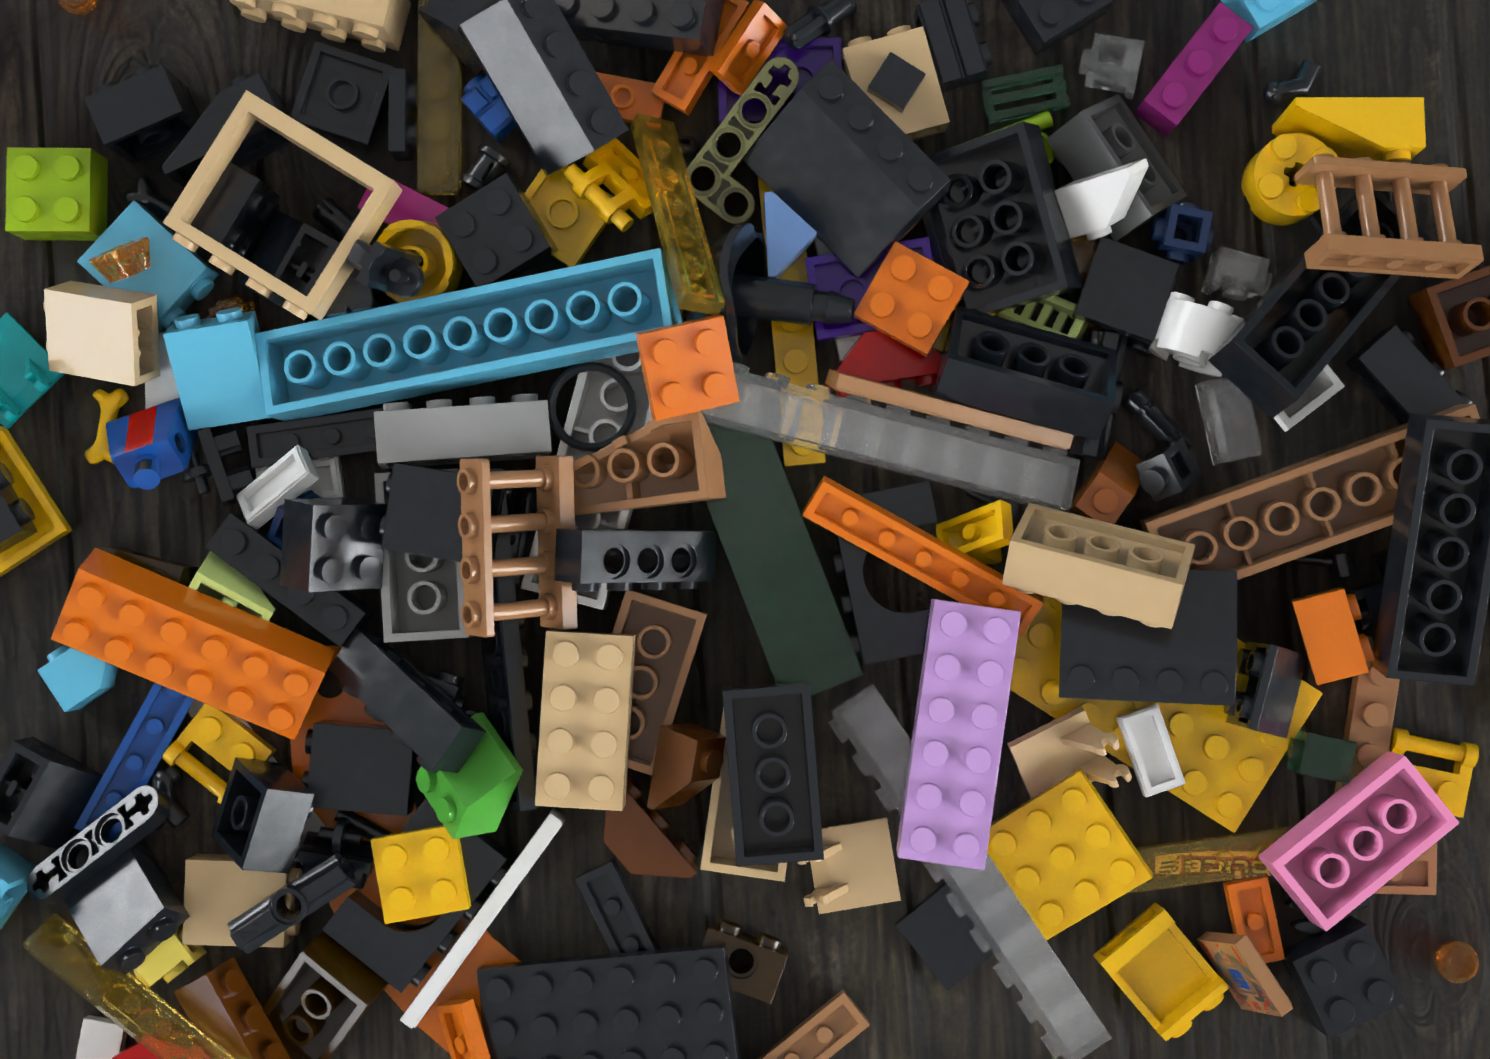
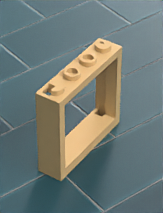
(247, 111)

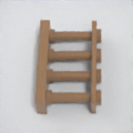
(1373, 250)
(555, 509)

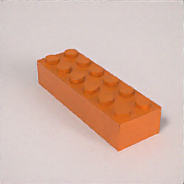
(192, 643)

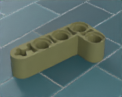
(748, 134)

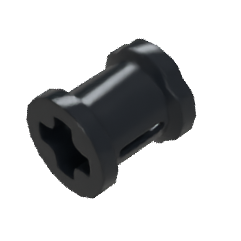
(485, 168)

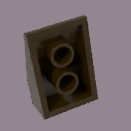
(322, 999)

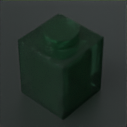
(1321, 756)

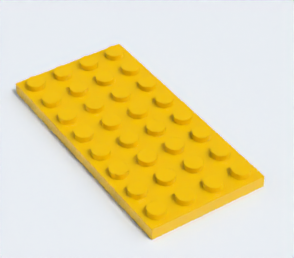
(1219, 760)

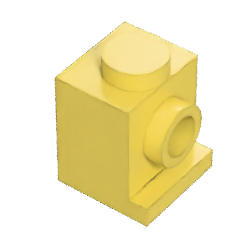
(168, 960)

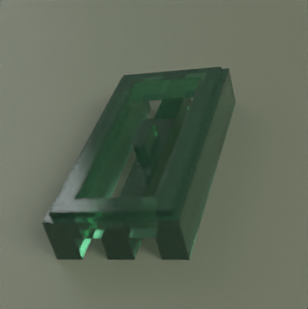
(1058, 86)

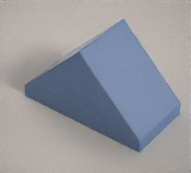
(785, 235)

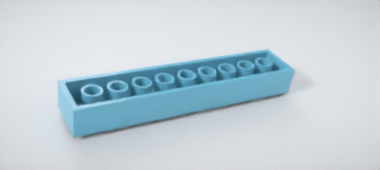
(465, 336)

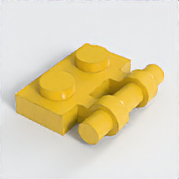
(621, 174)

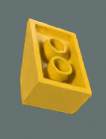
(1359, 126)

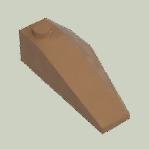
(651, 467)

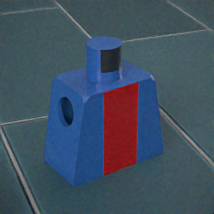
(151, 444)

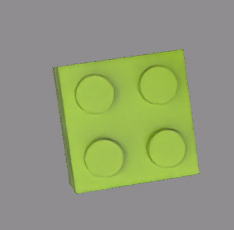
(56, 193)

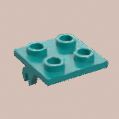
(22, 370)

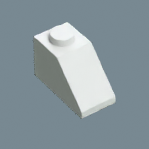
(1100, 199)

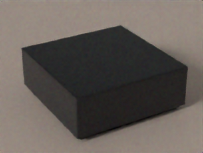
(896, 82)

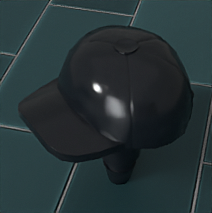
(752, 296)

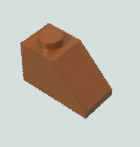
(1109, 486)

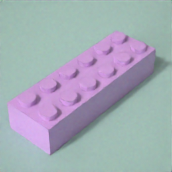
(958, 734)

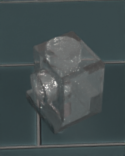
(1112, 64)
(1237, 274)

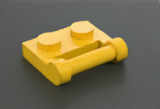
(223, 739)
(1450, 787)

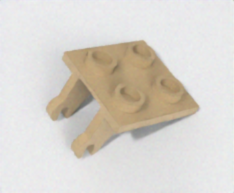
(1063, 748)
(855, 867)

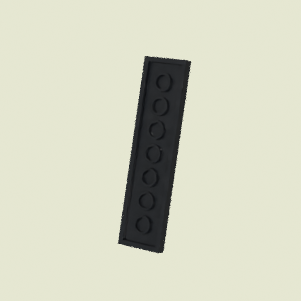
(504, 679)

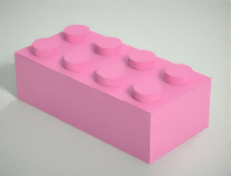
(1358, 839)

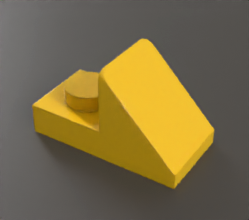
(980, 531)

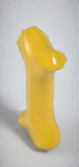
(110, 405)

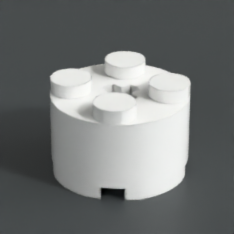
(1193, 332)

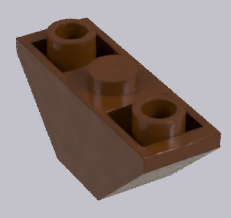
(642, 839)

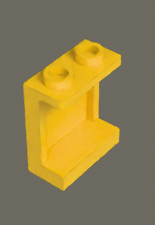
(1161, 972)

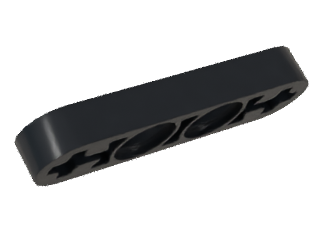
(97, 841)

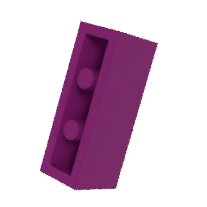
(1193, 70)

